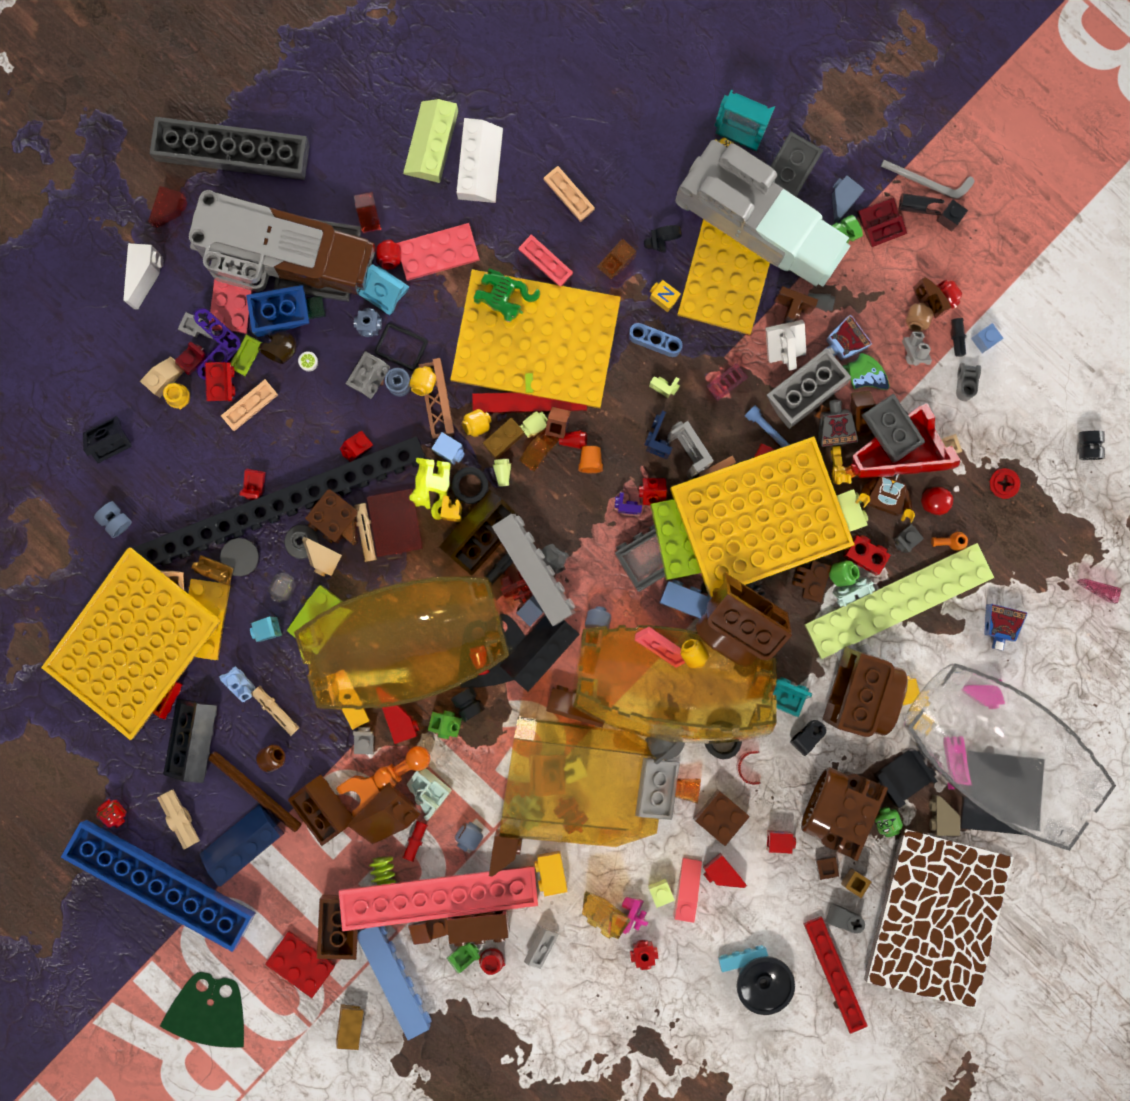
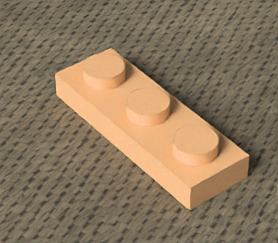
(569, 193)
(249, 405)

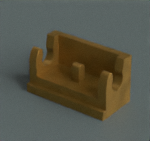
(349, 1027)

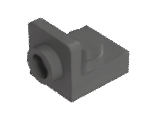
(907, 539)

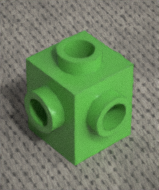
(447, 727)

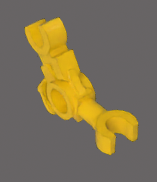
(838, 471)

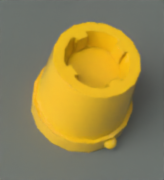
(176, 395)

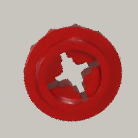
(1011, 478)

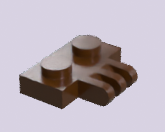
(813, 580)

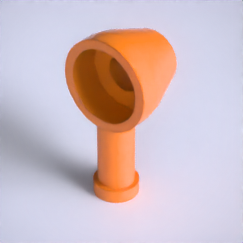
(952, 541)

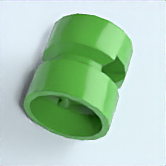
(849, 227)

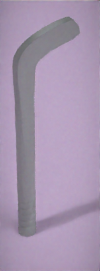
(954, 194)

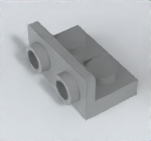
(368, 375)

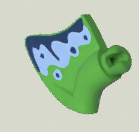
(867, 373)

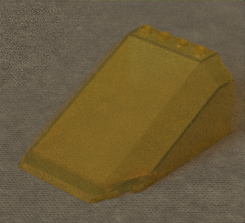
(574, 784)

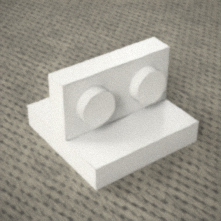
(786, 343)

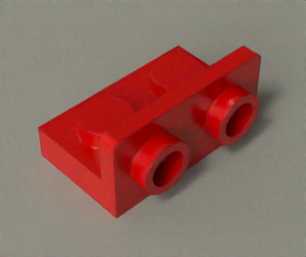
(218, 381)

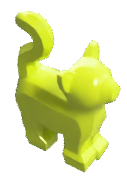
(427, 481)

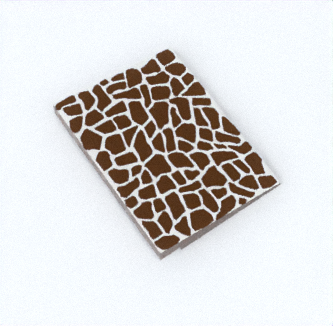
(938, 918)

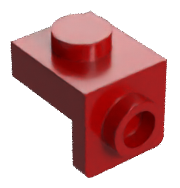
(355, 446)
(253, 484)

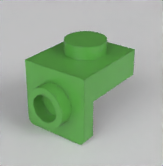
(463, 957)

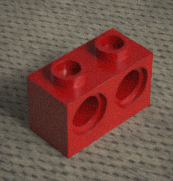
(865, 559)

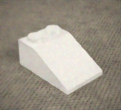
(141, 272)

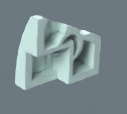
(428, 791)

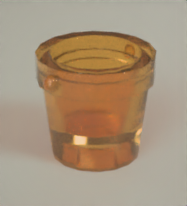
(688, 789)

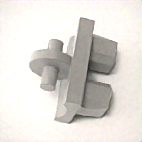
(916, 349)

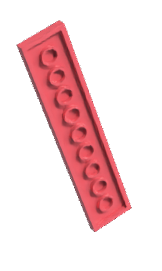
(437, 898)

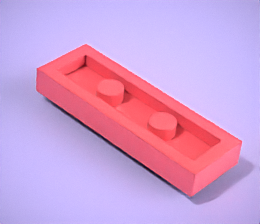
(545, 260)
(660, 646)

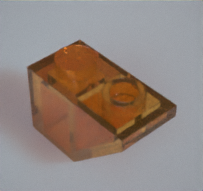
(617, 259)
(538, 450)

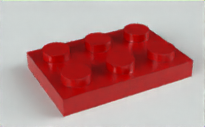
(299, 964)

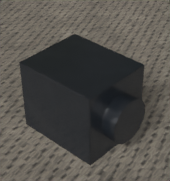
(952, 215)

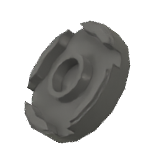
(241, 556)

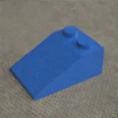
(277, 310)

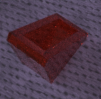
(367, 212)

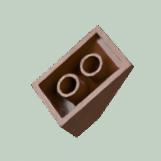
(384, 815)

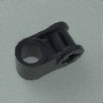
(806, 739)

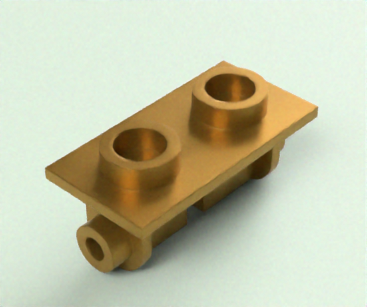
(213, 570)

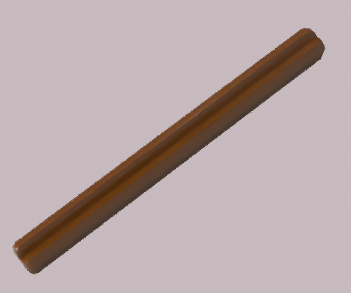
(255, 791)

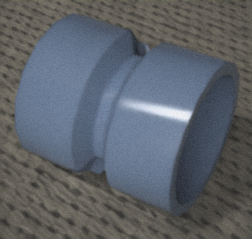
(398, 382)
(118, 522)

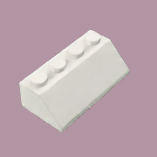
(479, 161)

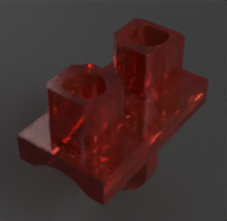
(517, 590)

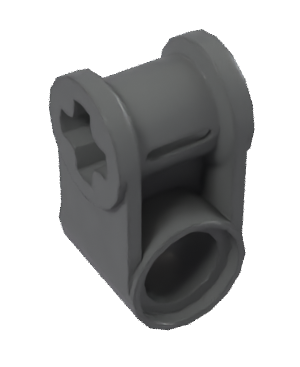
(967, 377)
(842, 918)

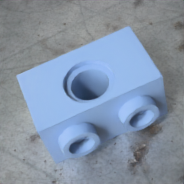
(448, 449)

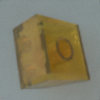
(604, 915)

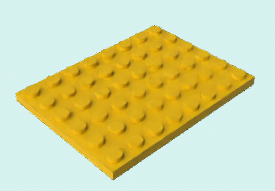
(558, 338)
(762, 515)
(131, 643)

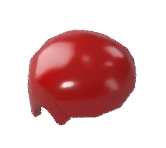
(937, 500)

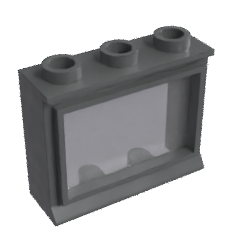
(641, 559)

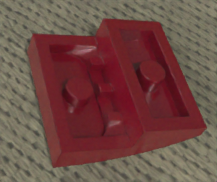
(882, 222)

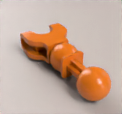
(368, 787)

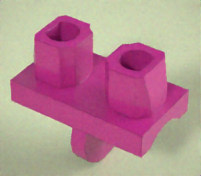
(634, 907)

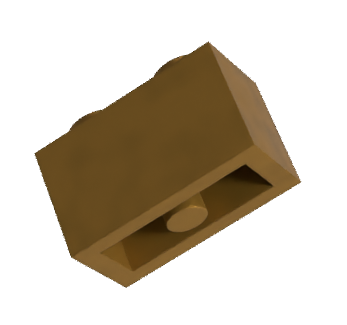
(503, 438)

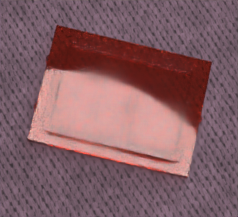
(394, 523)

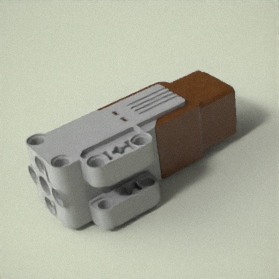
(255, 242)

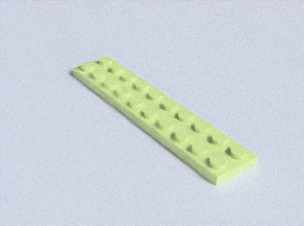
(899, 601)

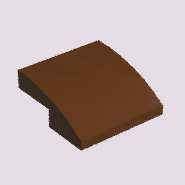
(928, 292)

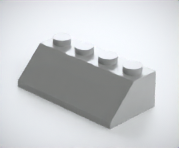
(808, 388)

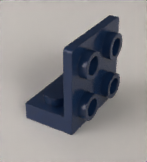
(661, 447)

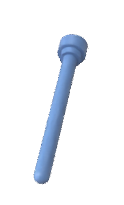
(754, 415)

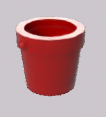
(491, 961)

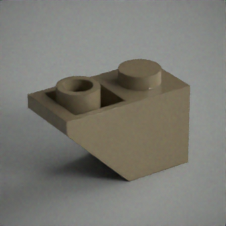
(944, 819)

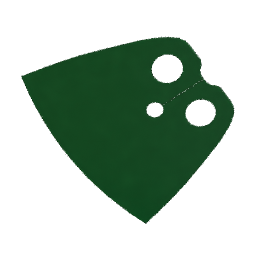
(208, 1025)

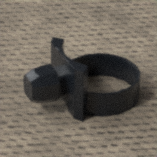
(660, 235)

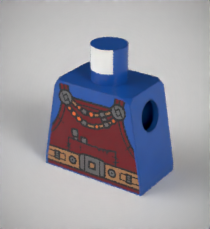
(1003, 624)

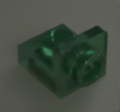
(315, 307)

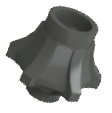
(555, 558)

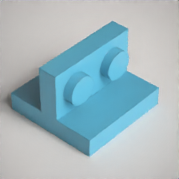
(383, 289)

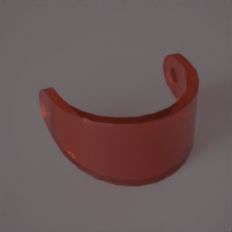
(738, 767)

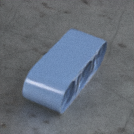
(649, 332)

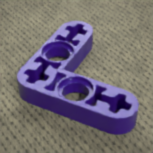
(222, 345)

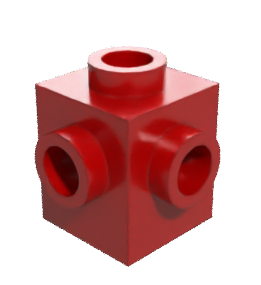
(653, 490)
(644, 947)

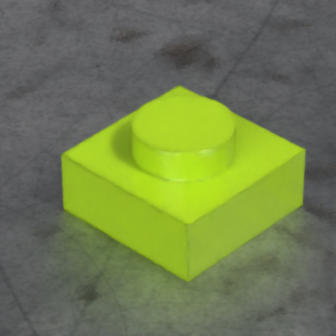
(528, 379)

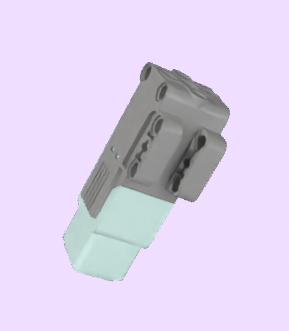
(744, 202)

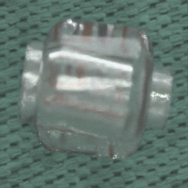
(282, 587)

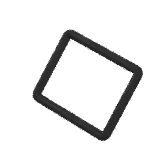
(408, 333)

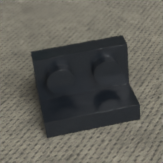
(105, 440)

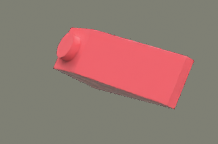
(687, 890)

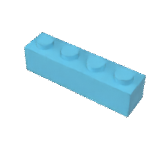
(740, 959)

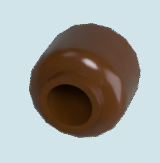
(270, 758)

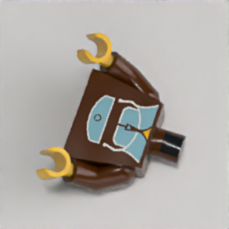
(888, 496)

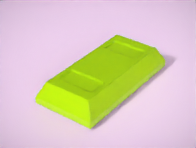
(245, 355)

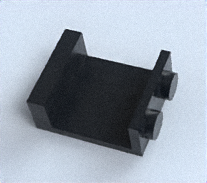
(905, 776)

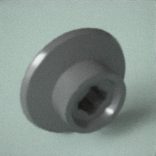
(291, 540)

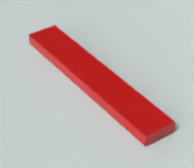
(520, 403)
(835, 975)

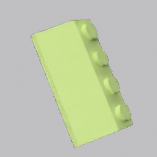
(431, 140)

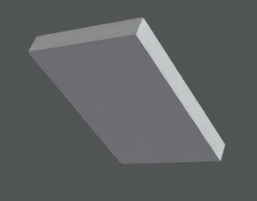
(657, 789)

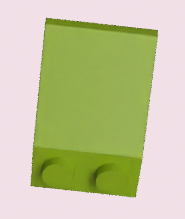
(318, 602)

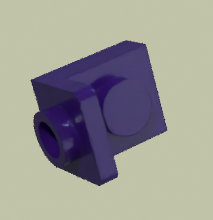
(630, 507)

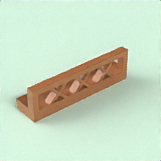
(444, 401)

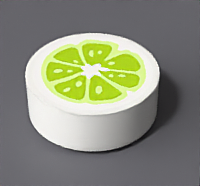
(308, 361)

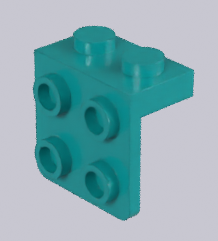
(790, 697)

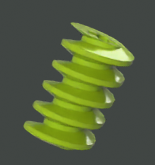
(382, 870)

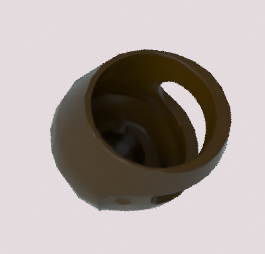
(280, 348)

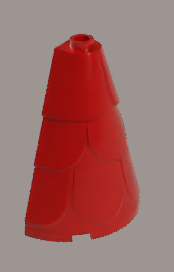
(928, 457)

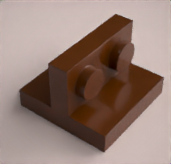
(796, 303)

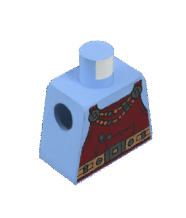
(847, 339)

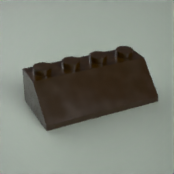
(474, 537)

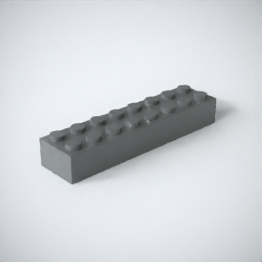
(229, 148)

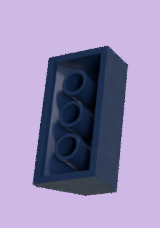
(240, 845)

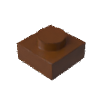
(827, 868)

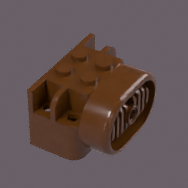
(743, 624)
(866, 695)
(843, 811)

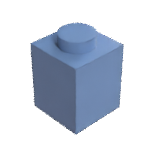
(987, 338)

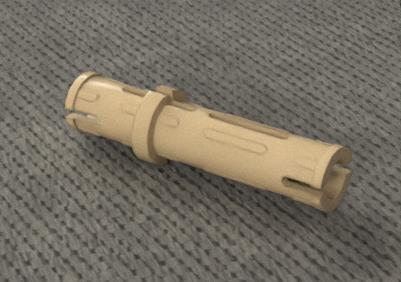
(362, 510)
(271, 707)

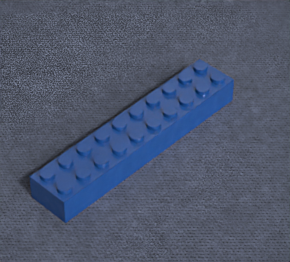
(158, 885)

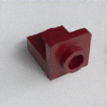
(190, 358)

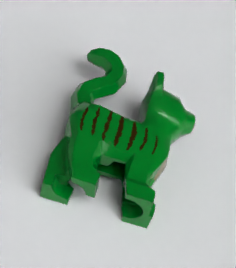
(502, 290)

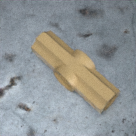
(178, 819)

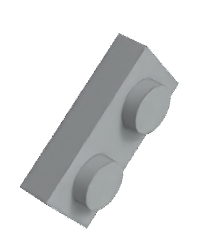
(541, 947)

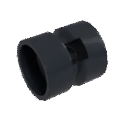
(1089, 439)
(467, 703)

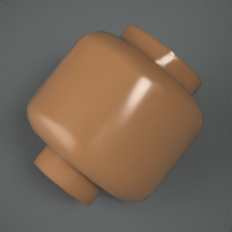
(919, 317)

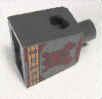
(836, 426)

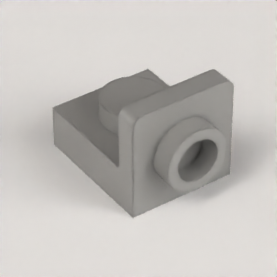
(363, 741)

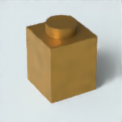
(856, 882)

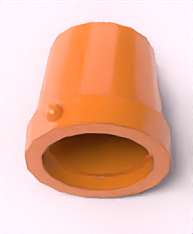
(590, 460)

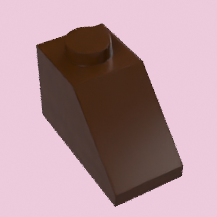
(861, 403)

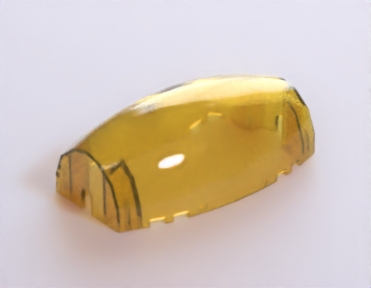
(402, 642)
(649, 697)

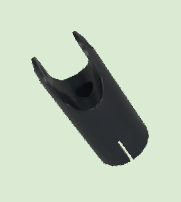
(918, 204)

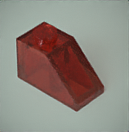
(167, 206)

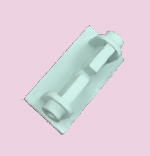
(846, 593)

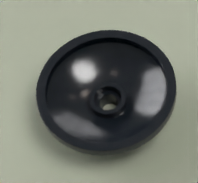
(769, 996)

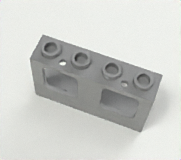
(693, 447)

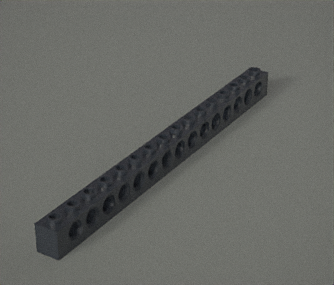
(286, 495)

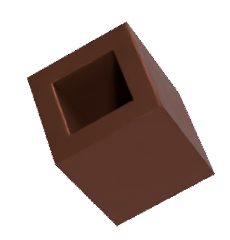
(557, 422)

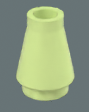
(502, 471)

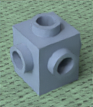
(372, 327)

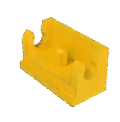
(450, 511)

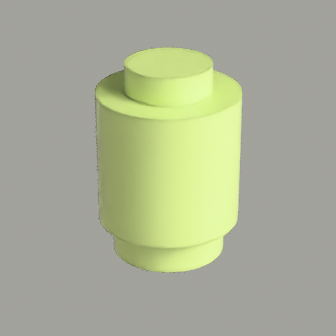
(534, 424)

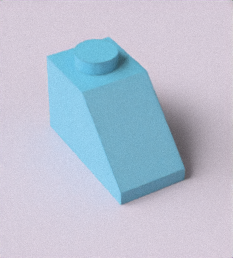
(265, 629)

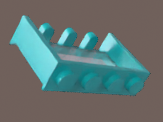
(742, 120)

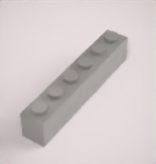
(534, 569)

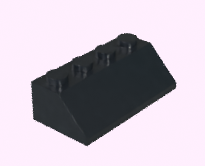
(538, 652)
(190, 740)

